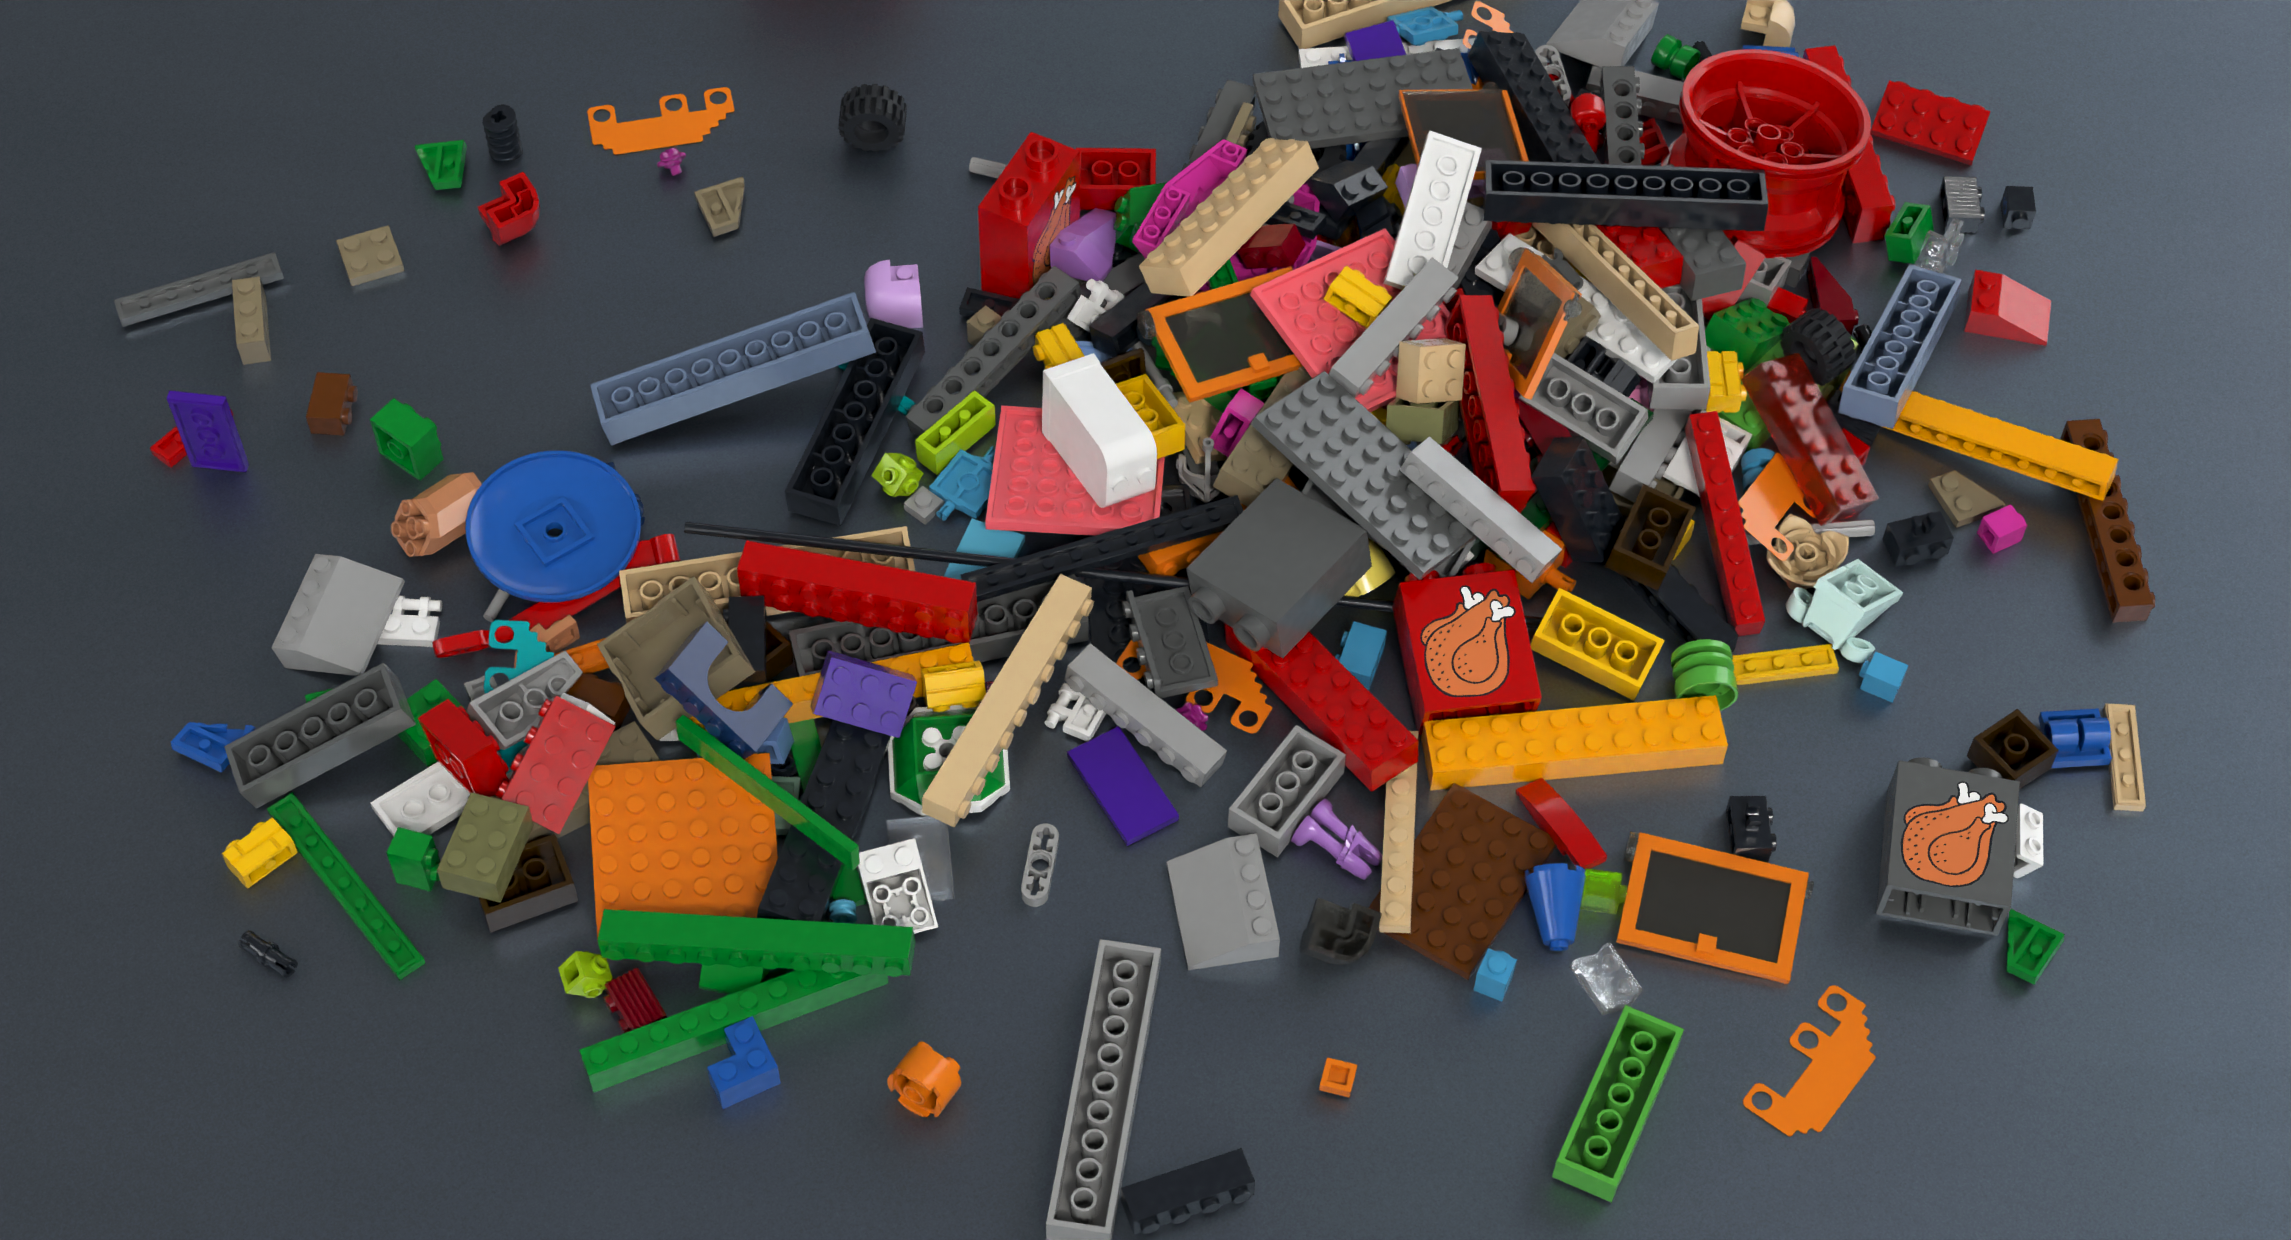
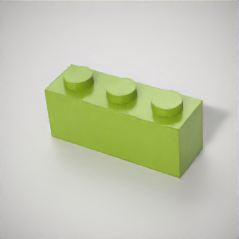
(955, 431)

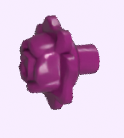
(671, 160)
(1194, 715)

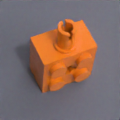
(1550, 576)

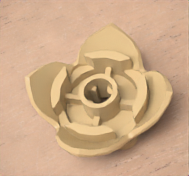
(1812, 553)

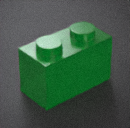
(1908, 232)
(414, 859)

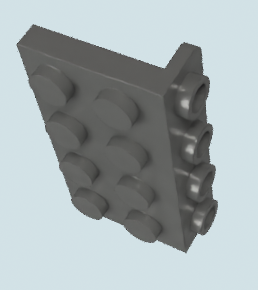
(1169, 642)

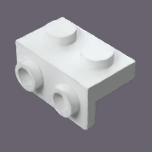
(2028, 841)

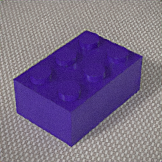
(863, 694)

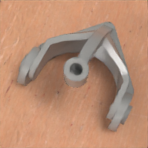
(1203, 482)

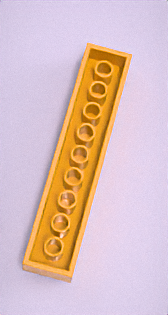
(1574, 742)

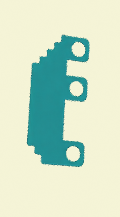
(529, 655)

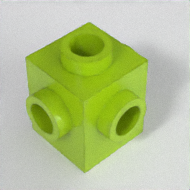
(897, 474)
(585, 974)

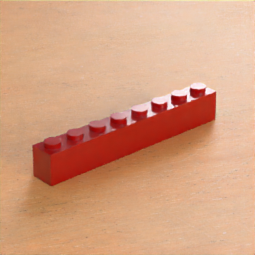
(1724, 523)

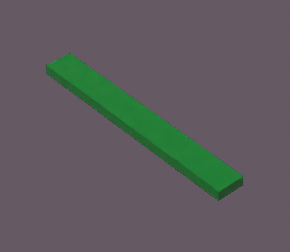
(805, 754)
(768, 792)
(347, 887)

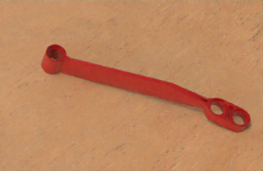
(651, 552)

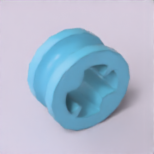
(843, 911)

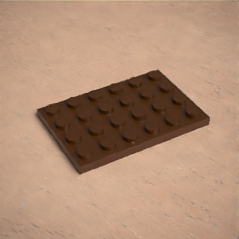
(1468, 878)

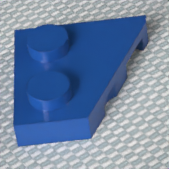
(207, 743)

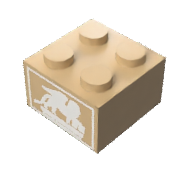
(1430, 370)

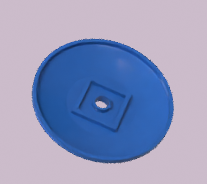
(546, 492)

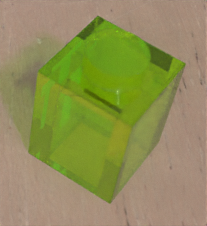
(1603, 891)

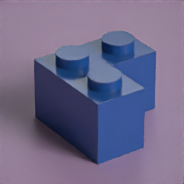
(748, 1069)

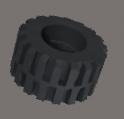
(872, 117)
(1821, 343)

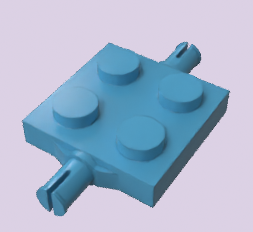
(1426, 24)
(964, 484)

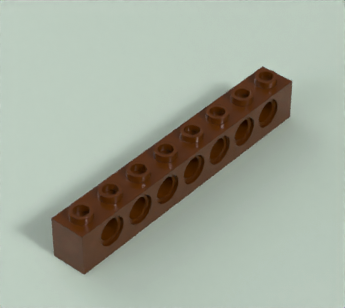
(2112, 535)

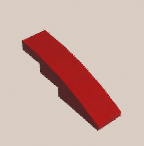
(1561, 823)

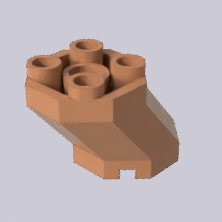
(435, 515)

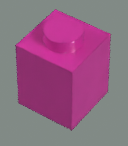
(2002, 528)

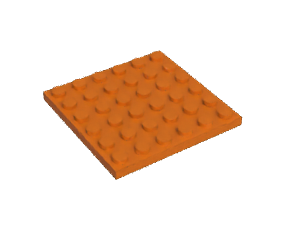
(679, 839)

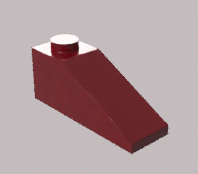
(1829, 295)

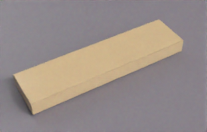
(2125, 765)

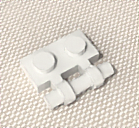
(1089, 310)
(412, 629)
(1081, 720)

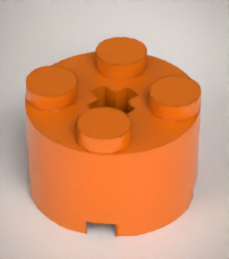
(925, 1080)

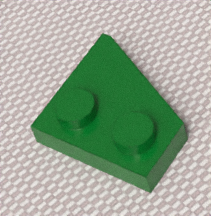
(443, 162)
(2030, 946)

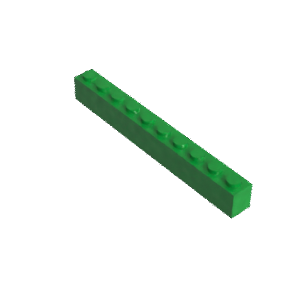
(757, 942)
(704, 1025)

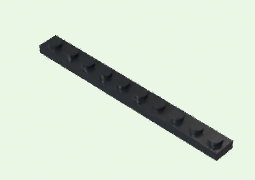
(1104, 548)

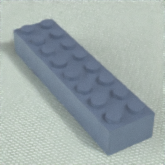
(1900, 346)

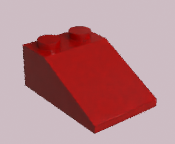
(2006, 309)

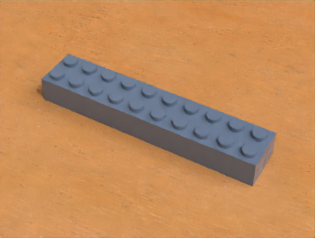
(732, 368)

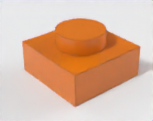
(1338, 1077)

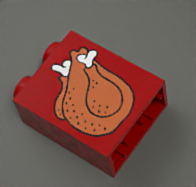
(1025, 214)
(1465, 645)

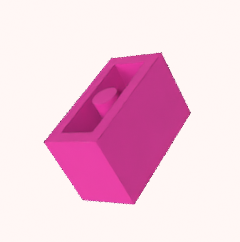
(1235, 421)

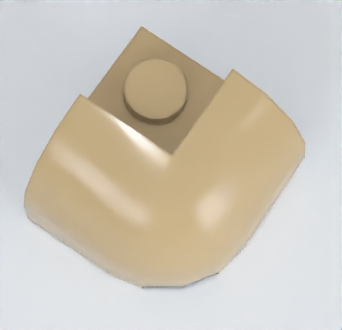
(1771, 18)

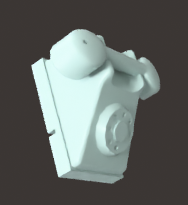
(1844, 606)

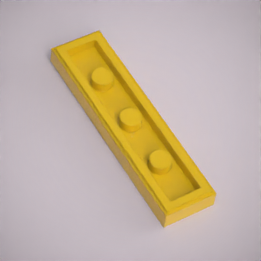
(1785, 664)

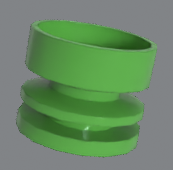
(1705, 670)

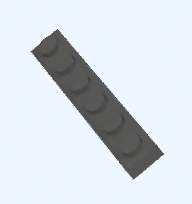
(195, 289)

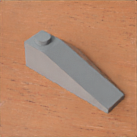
(515, 705)

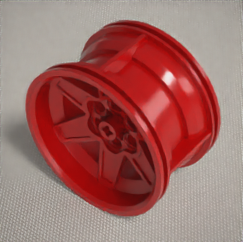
(1778, 118)

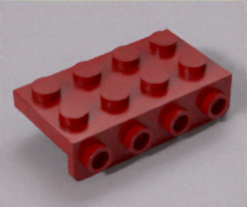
(1930, 122)
(556, 762)

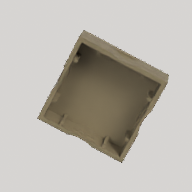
(648, 643)

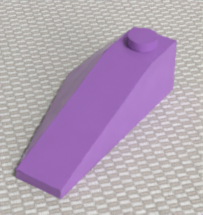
(1086, 246)

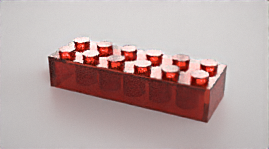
(1809, 439)

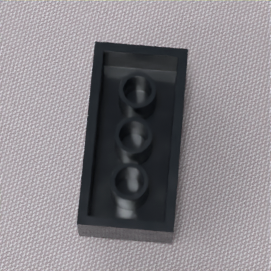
(1578, 499)

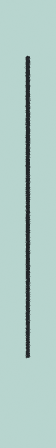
(983, 560)

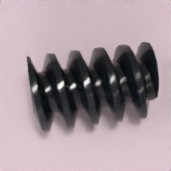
(502, 133)

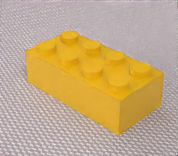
(1596, 644)

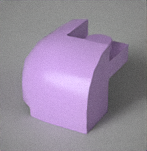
(894, 294)

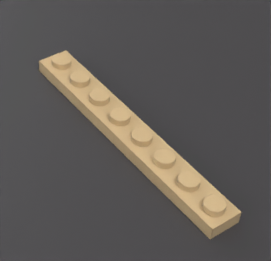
(1398, 851)

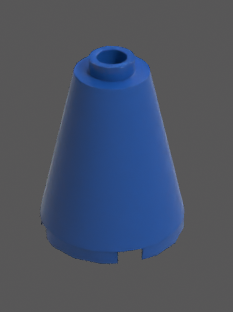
(1556, 902)

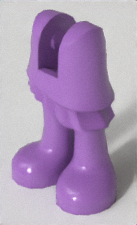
(1346, 854)

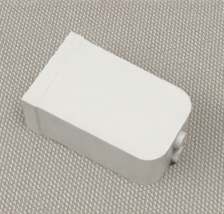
(1097, 431)

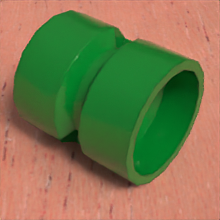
(1674, 56)

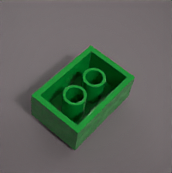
(1746, 329)

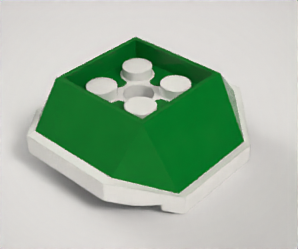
(920, 753)

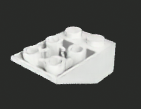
(1681, 468)
(897, 886)

